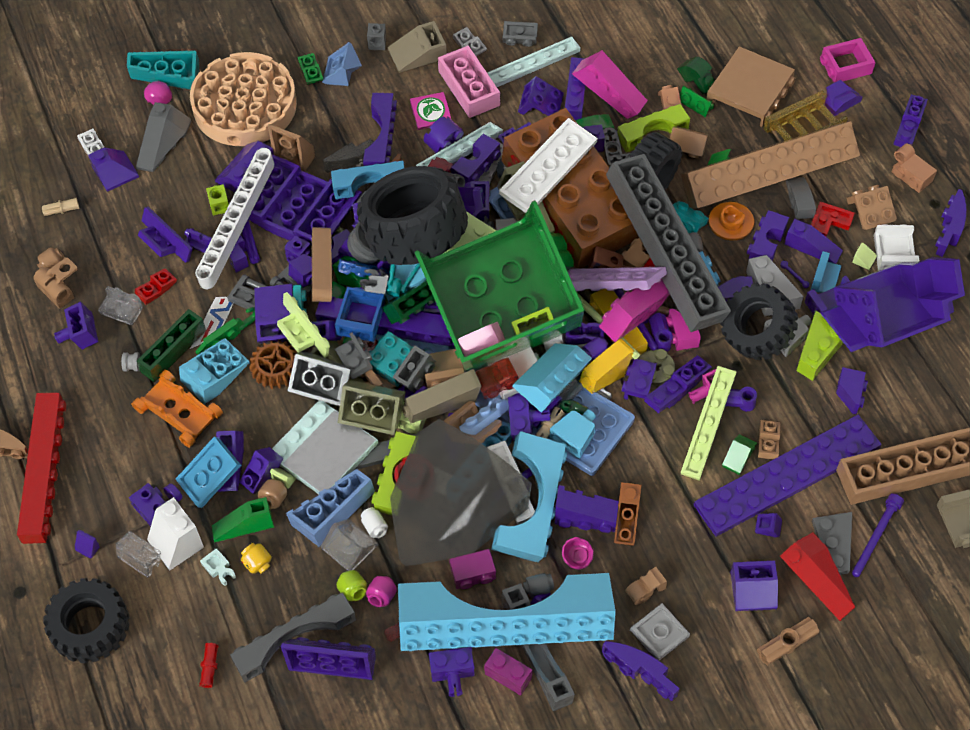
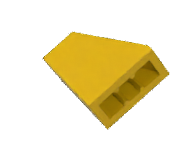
(607, 367)

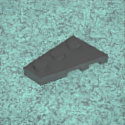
(836, 535)

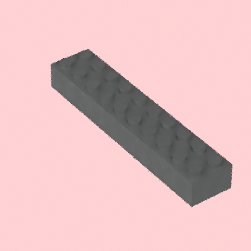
(668, 242)

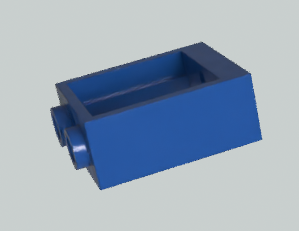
(362, 330)

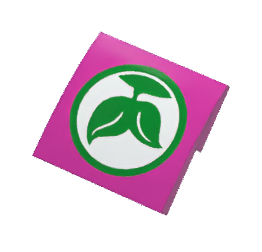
(429, 109)

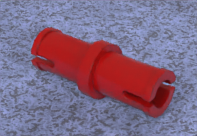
(208, 665)

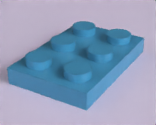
(208, 472)

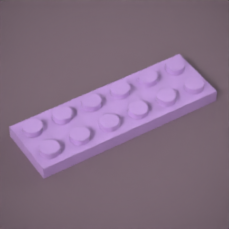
(616, 278)

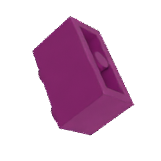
(472, 569)
(508, 671)

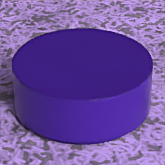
(172, 491)

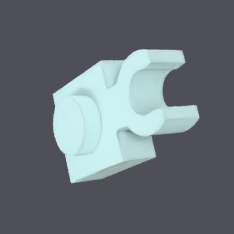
(216, 565)

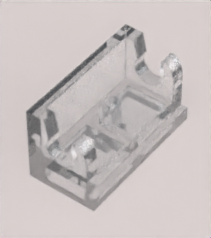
(138, 553)

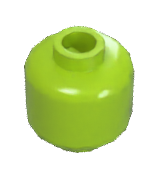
(352, 585)

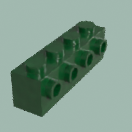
(408, 303)
(171, 345)

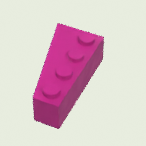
(610, 84)

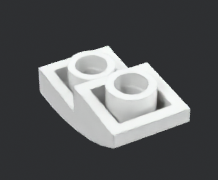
(90, 141)

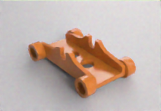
(166, 390)

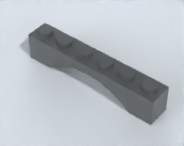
(330, 615)
(550, 676)

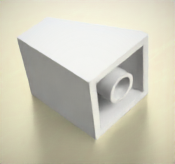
(174, 534)

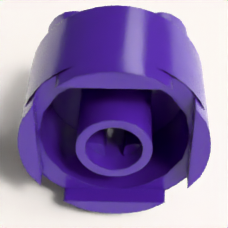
(443, 134)

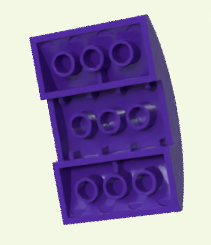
(297, 202)

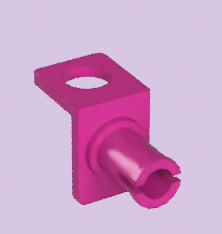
(702, 392)

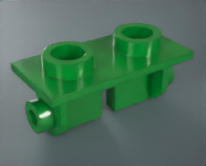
(695, 101)

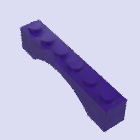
(383, 112)

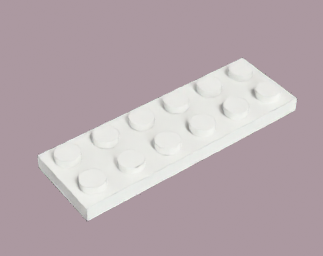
(548, 165)

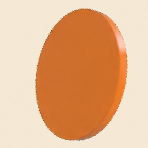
(731, 221)

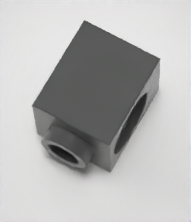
(376, 36)

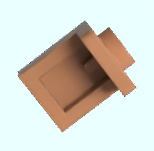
(669, 96)

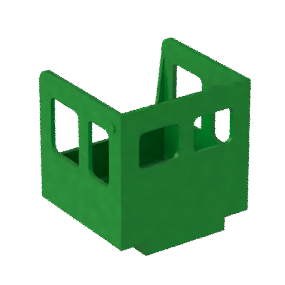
(501, 282)

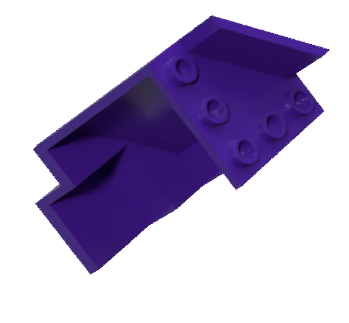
(895, 302)

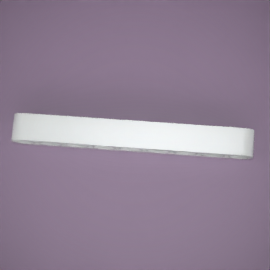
(241, 208)

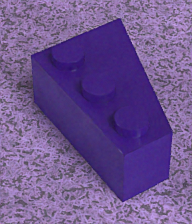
(585, 512)

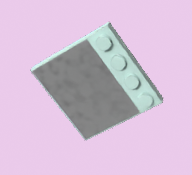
(321, 449)

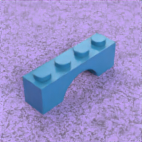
(347, 181)

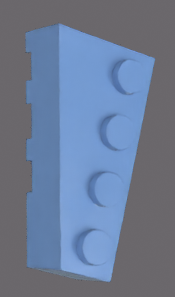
(331, 506)

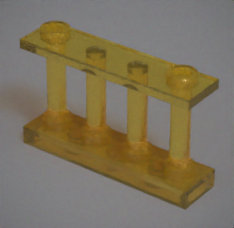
(801, 109)

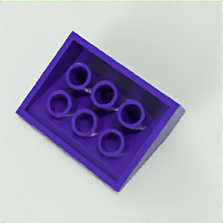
(329, 658)

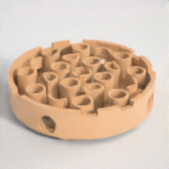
(241, 97)

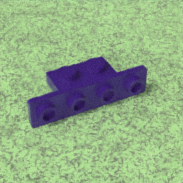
(162, 238)

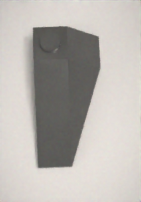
(162, 133)

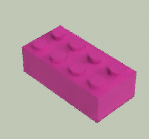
(633, 310)

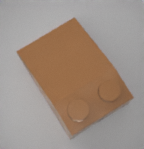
(291, 147)

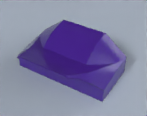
(841, 97)

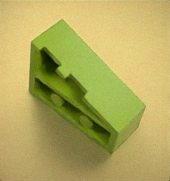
(819, 347)

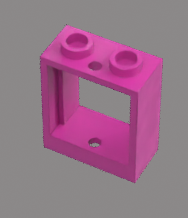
(858, 48)

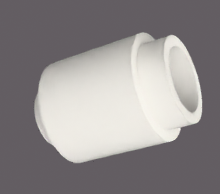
(374, 523)

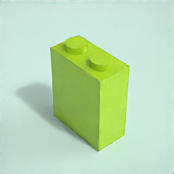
(532, 320)

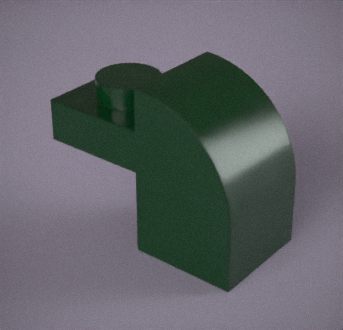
(699, 71)

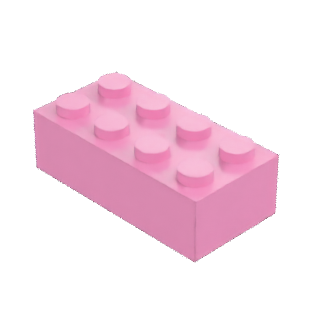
(469, 81)

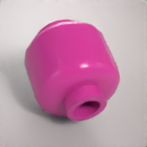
(381, 591)

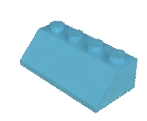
(551, 374)

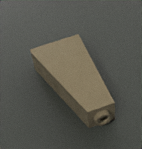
(442, 397)

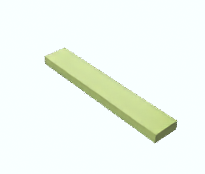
(708, 423)

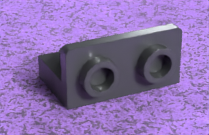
(354, 356)

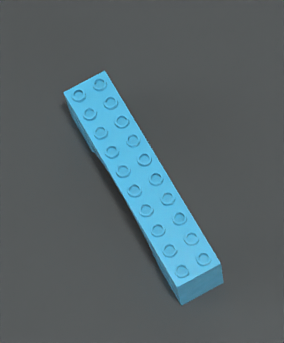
(438, 620)

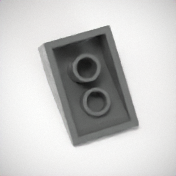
(318, 377)

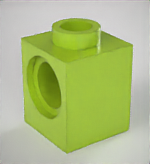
(217, 199)

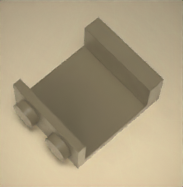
(956, 516)

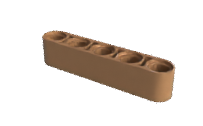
(321, 265)

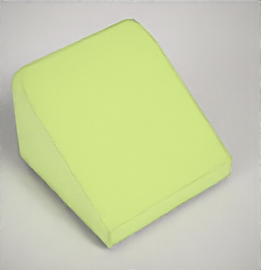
(864, 257)
(285, 477)

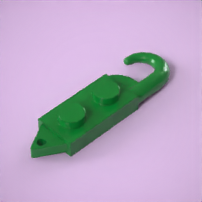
(229, 331)

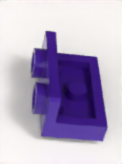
(640, 379)

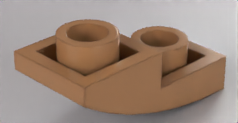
(769, 439)

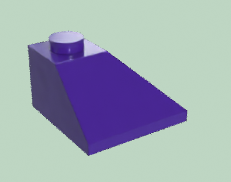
(112, 167)

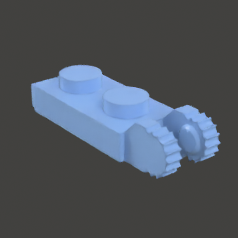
(485, 416)

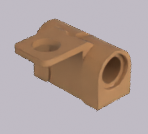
(52, 285)

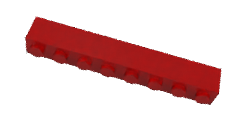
(41, 468)

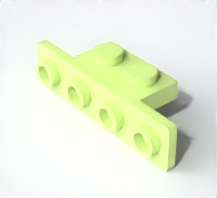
(299, 329)

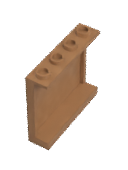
(752, 84)

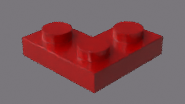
(831, 215)

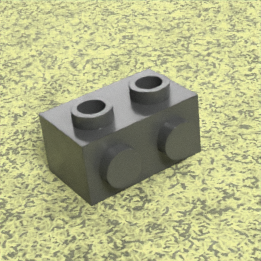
(413, 369)

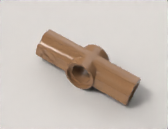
(778, 647)

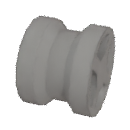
(129, 361)

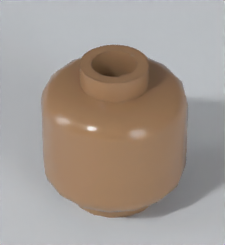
(50, 258)
(274, 491)

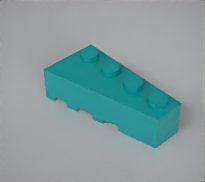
(171, 67)

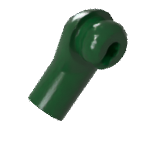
(571, 405)

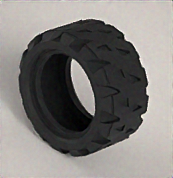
(411, 213)

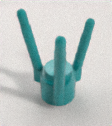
(394, 284)

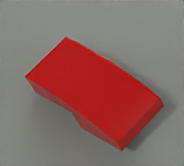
(158, 285)

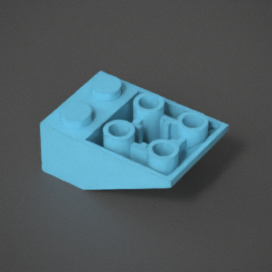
(212, 370)

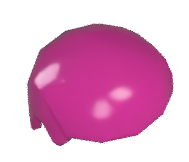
(158, 92)
(577, 553)

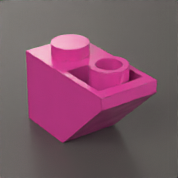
(682, 336)

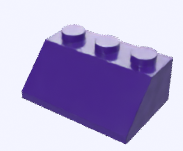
(235, 171)

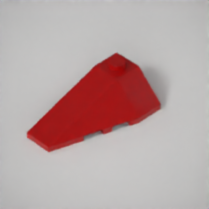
(815, 567)

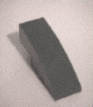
(801, 198)

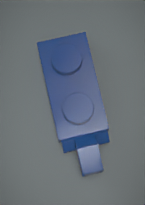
(357, 267)

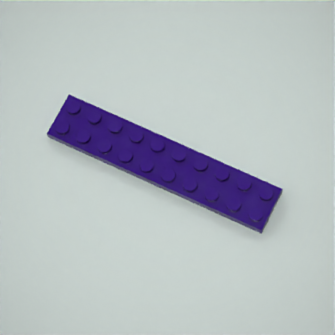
(785, 475)

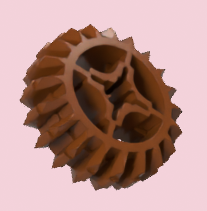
(269, 357)

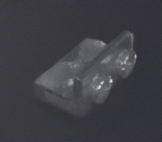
(121, 305)

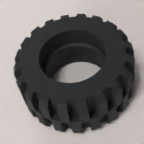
(662, 155)
(775, 336)
(72, 600)

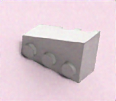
(766, 272)

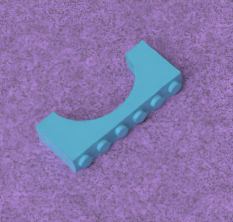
(545, 461)

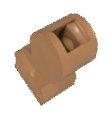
(644, 587)

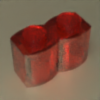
(497, 378)

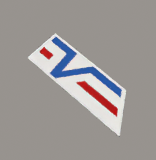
(215, 317)

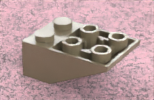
(418, 47)

